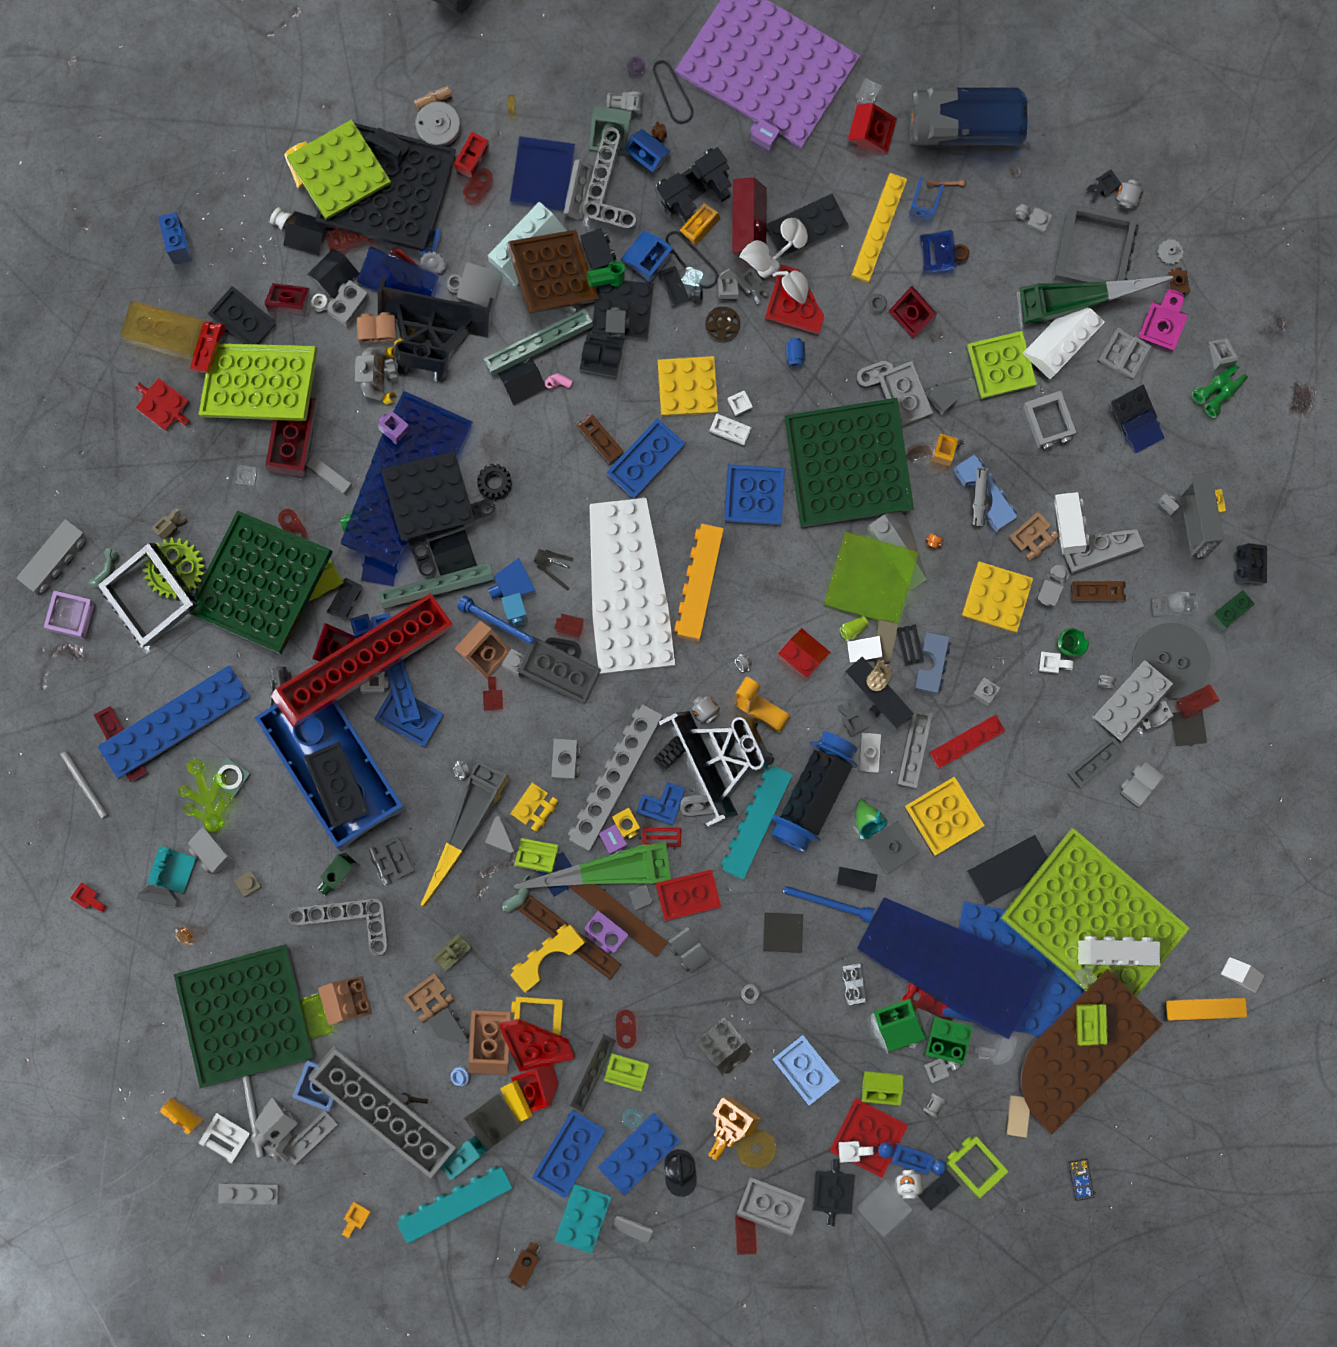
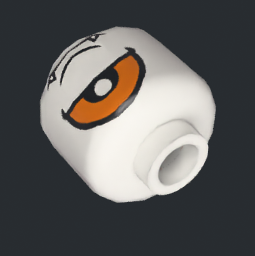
(909, 1184)

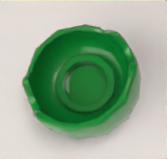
(1073, 642)

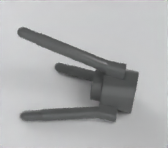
(278, 677)

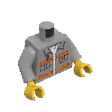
(370, 373)

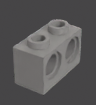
(352, 305)

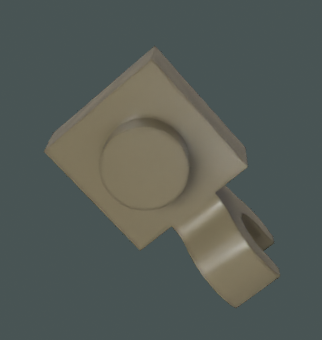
(166, 525)

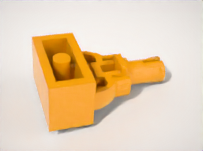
(732, 1125)

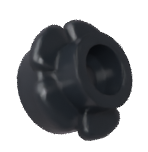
(696, 295)

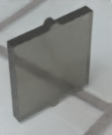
(1189, 730)

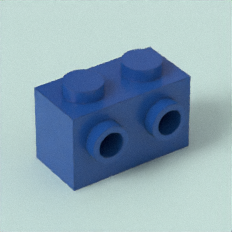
(647, 150)

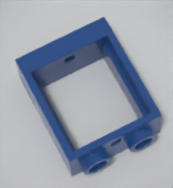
(174, 238)

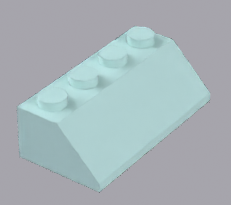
(535, 223)

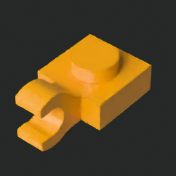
(356, 1217)

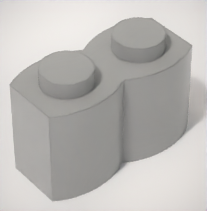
(1141, 784)

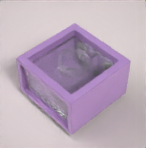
(69, 615)

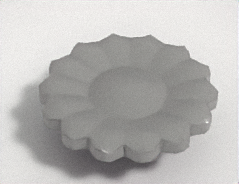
(1170, 251)
(433, 262)

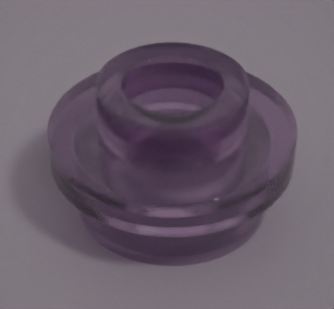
(636, 60)

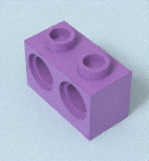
(609, 928)

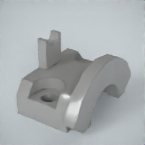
(1157, 716)

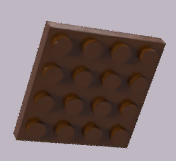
(552, 271)

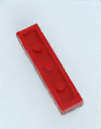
(967, 741)

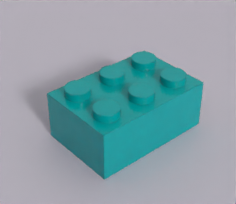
(583, 1218)

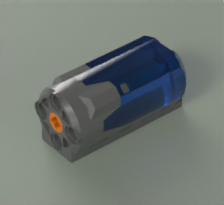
(968, 116)

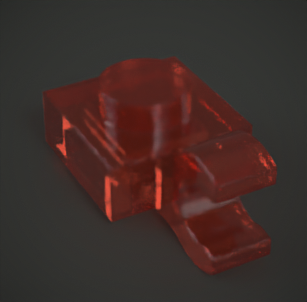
(493, 698)

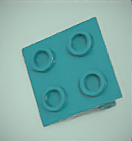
(171, 870)

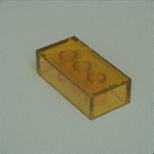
(161, 330)

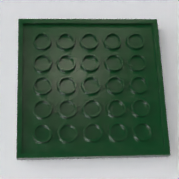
(849, 462)
(260, 582)
(243, 1016)

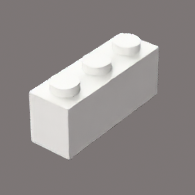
(1071, 523)

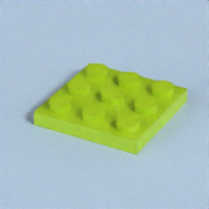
(1001, 365)

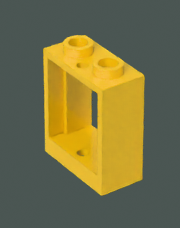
(558, 1010)

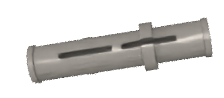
(980, 497)

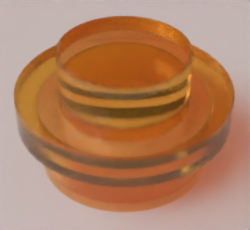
(183, 935)

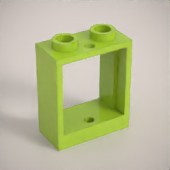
(990, 1181)

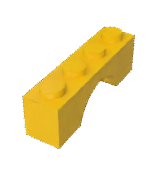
(566, 941)

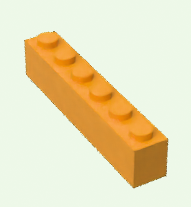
(700, 582)

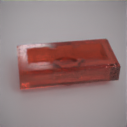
(1197, 701)
(745, 1236)

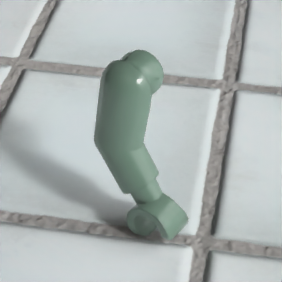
(107, 569)
(517, 900)

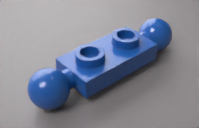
(912, 1158)

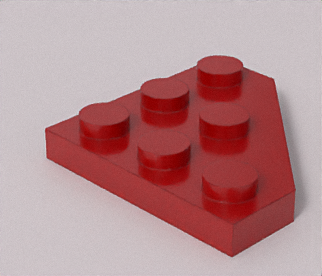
(790, 312)
(534, 1046)

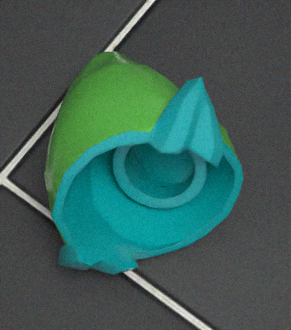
(869, 819)

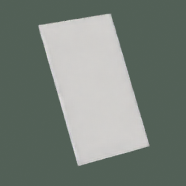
(868, 648)

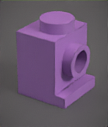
(392, 419)

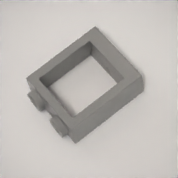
(1031, 406)

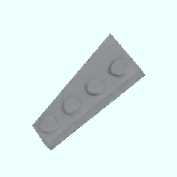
(1104, 548)

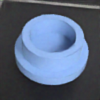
(460, 1076)

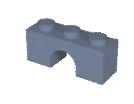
(930, 680)

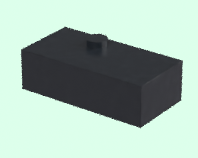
(882, 703)

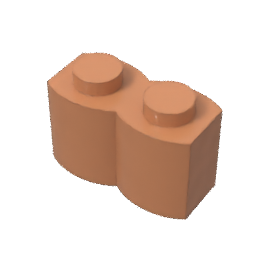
(376, 328)

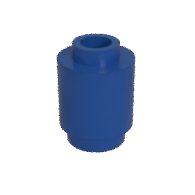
(795, 352)

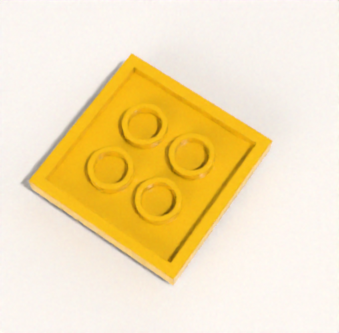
(687, 386)
(997, 597)
(944, 816)

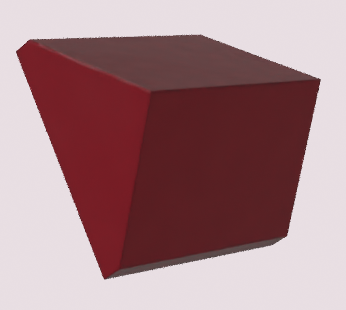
(287, 299)
(913, 312)
(330, 641)

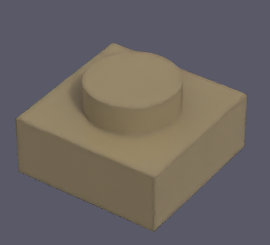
(247, 883)

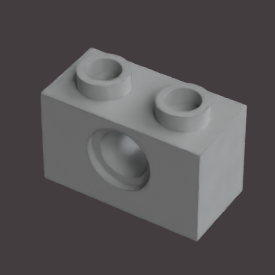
(565, 747)

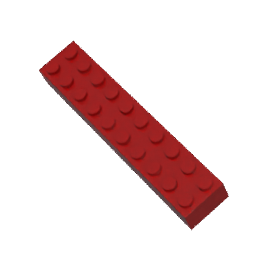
(361, 660)

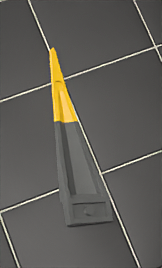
(478, 799)

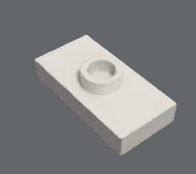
(730, 429)
(870, 752)

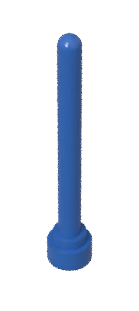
(467, 605)
(865, 913)

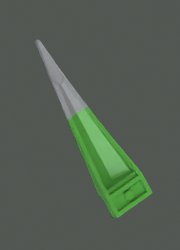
(633, 865)

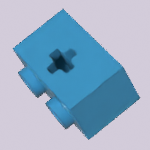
(514, 610)

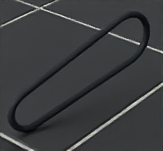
(663, 94)
(716, 273)

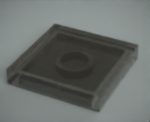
(783, 932)

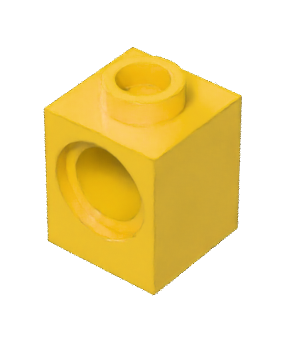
(626, 815)

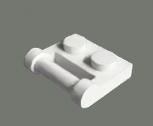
(227, 1132)

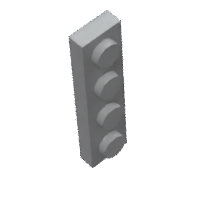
(915, 749)

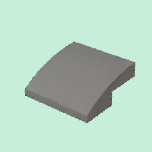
(478, 285)
(1124, 353)

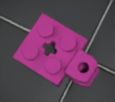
(1169, 312)

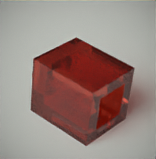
(569, 626)

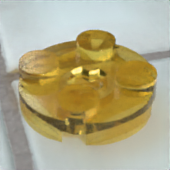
(750, 1158)

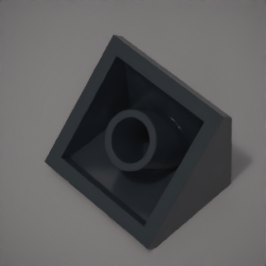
(304, 234)
(333, 272)
(522, 381)
(453, 553)

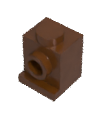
(1182, 287)

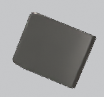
(640, 897)

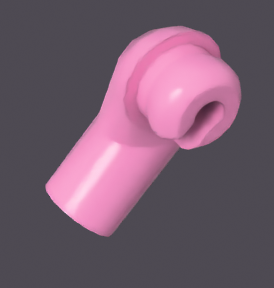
(558, 379)

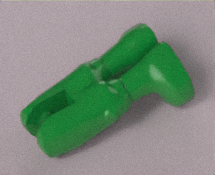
(1227, 387)

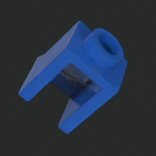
(433, 241)

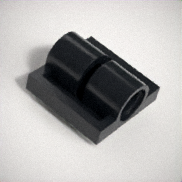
(601, 355)

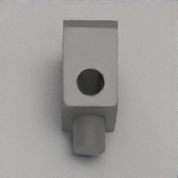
(274, 1123)

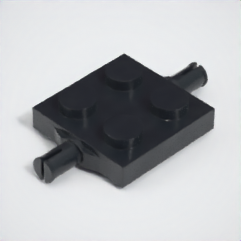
(833, 1192)

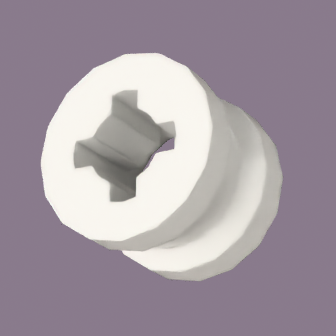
(280, 218)

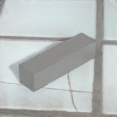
(329, 475)

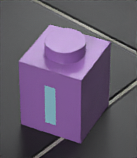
(764, 134)
(613, 840)

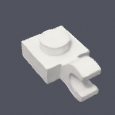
(1051, 663)
(850, 1151)

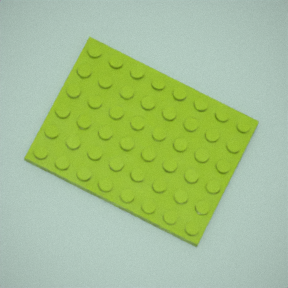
(1088, 895)

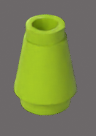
(853, 628)

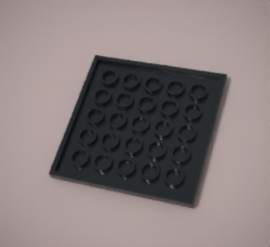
(407, 206)

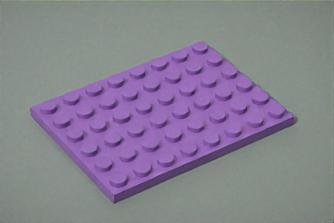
(768, 65)

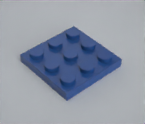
(754, 494)

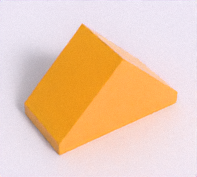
(945, 450)

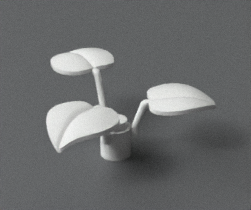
(758, 257)

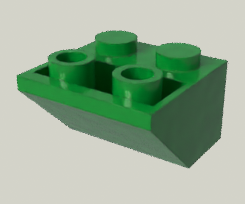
(900, 1025)
(948, 1040)

